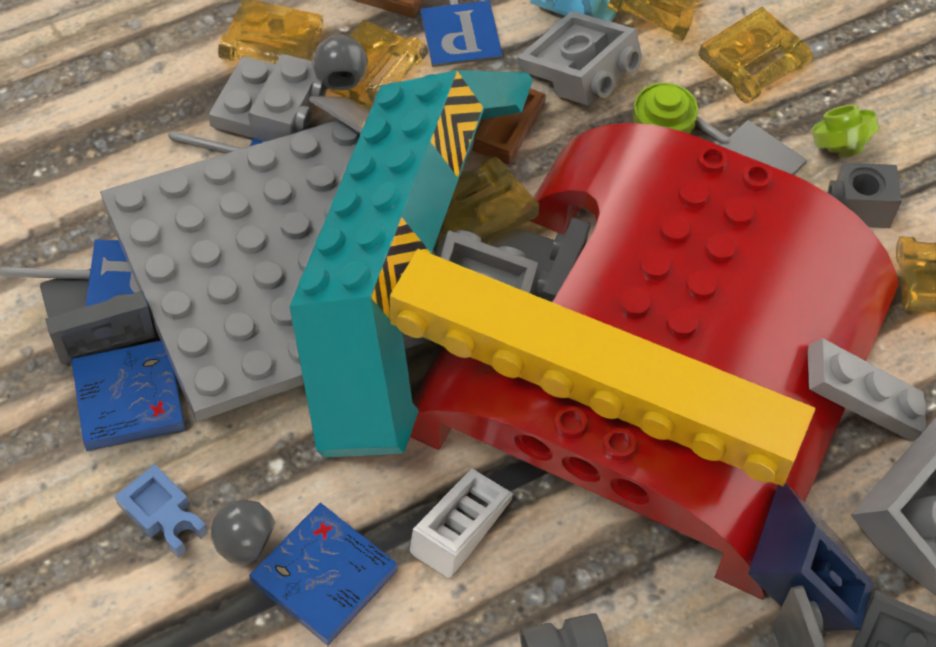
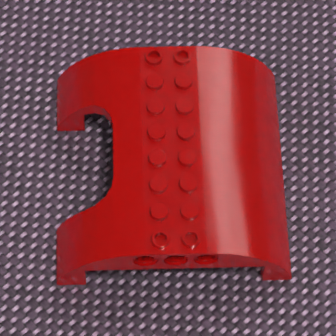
(704, 262)

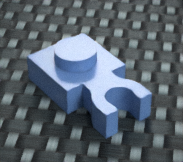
(159, 505)

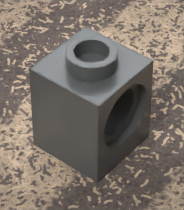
(869, 192)

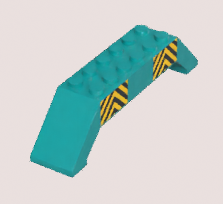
(380, 216)

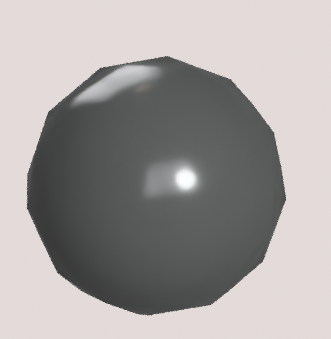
(340, 62)
(242, 531)

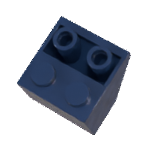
(805, 551)

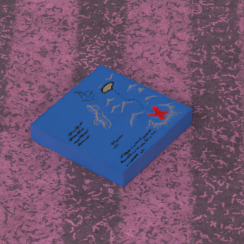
(126, 395)
(323, 573)

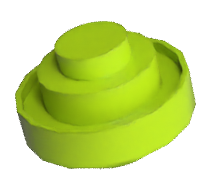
(666, 106)
(846, 130)

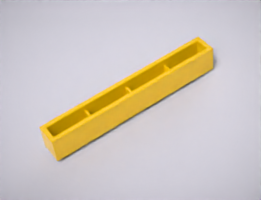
(601, 367)

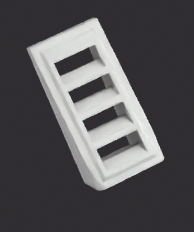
(444, 548)

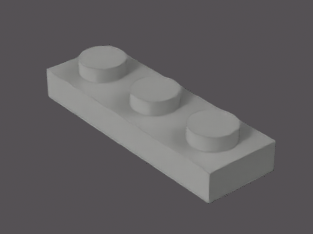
(866, 389)

